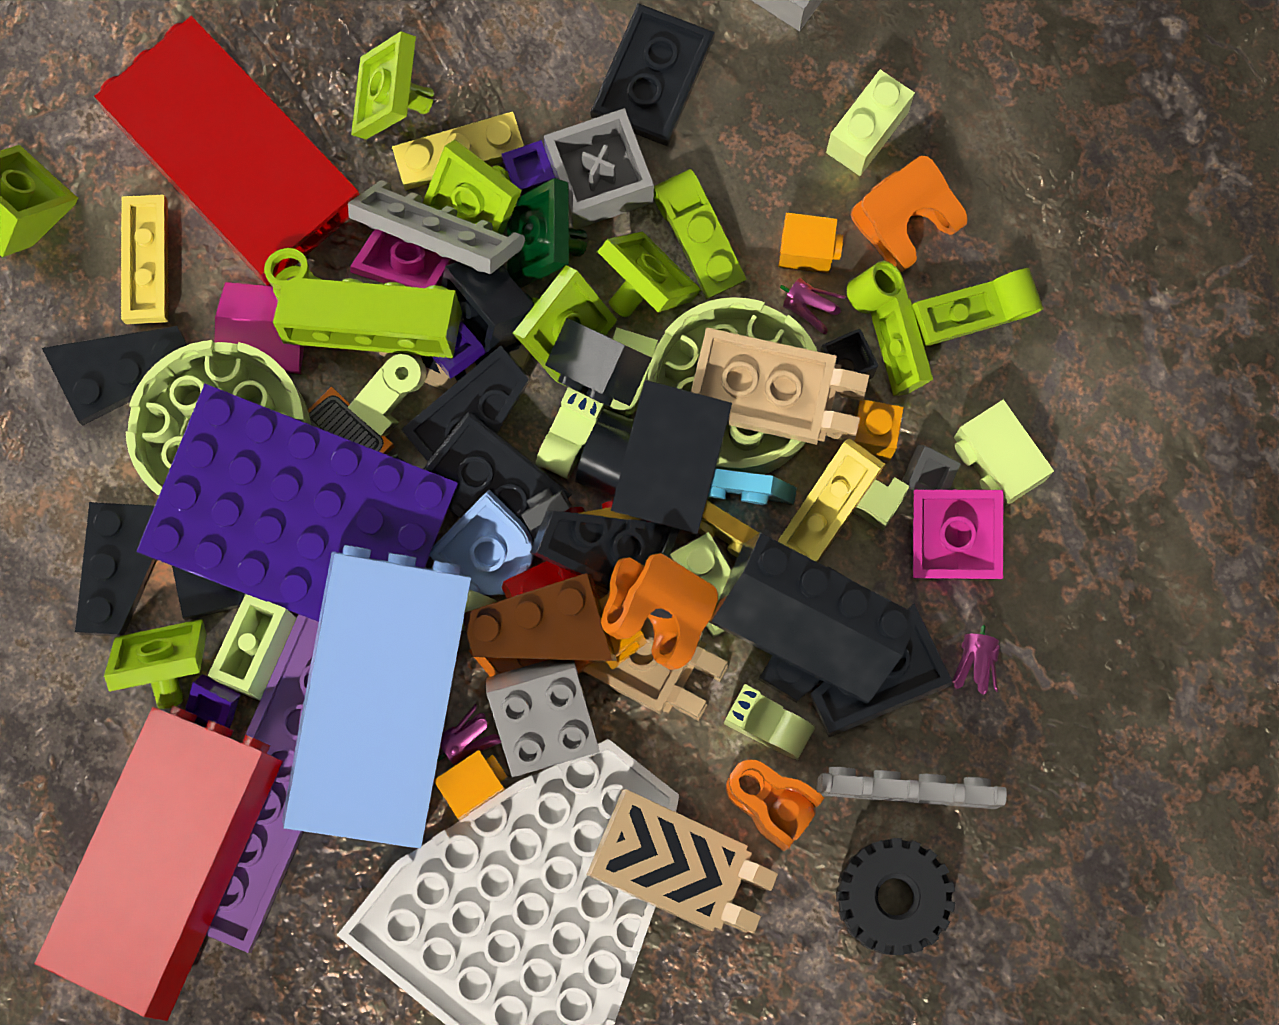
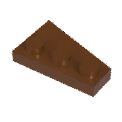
(543, 624)

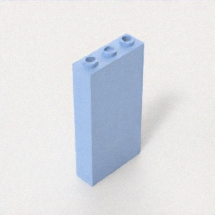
(376, 698)

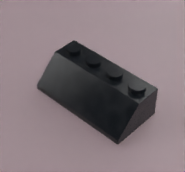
(813, 617)

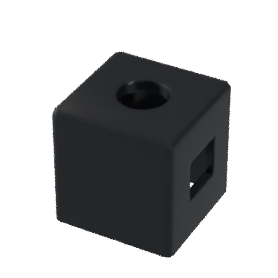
(853, 348)

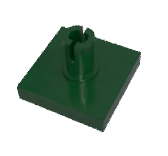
(544, 223)

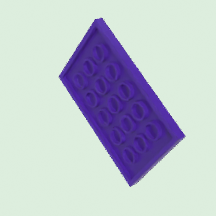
(271, 498)

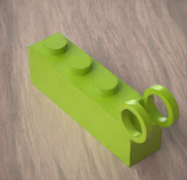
(360, 313)

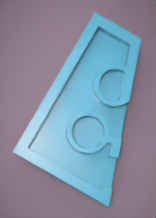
(751, 487)

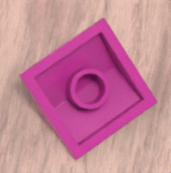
(394, 260)
(247, 317)
(958, 534)

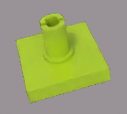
(386, 87)
(472, 188)
(647, 275)
(565, 298)
(157, 658)

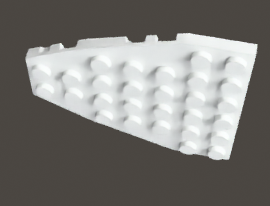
(500, 906)

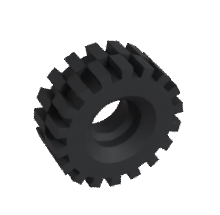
(860, 903)

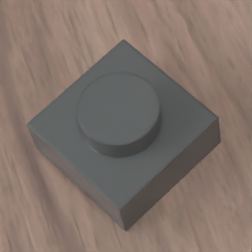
(930, 470)
(544, 502)

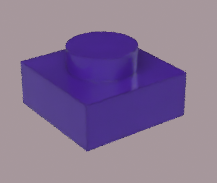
(528, 166)
(466, 352)
(212, 702)

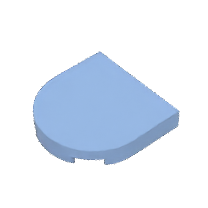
(487, 545)

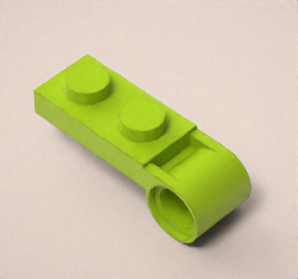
(698, 233)
(884, 296)
(977, 307)

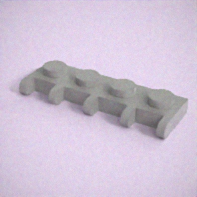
(434, 228)
(927, 790)

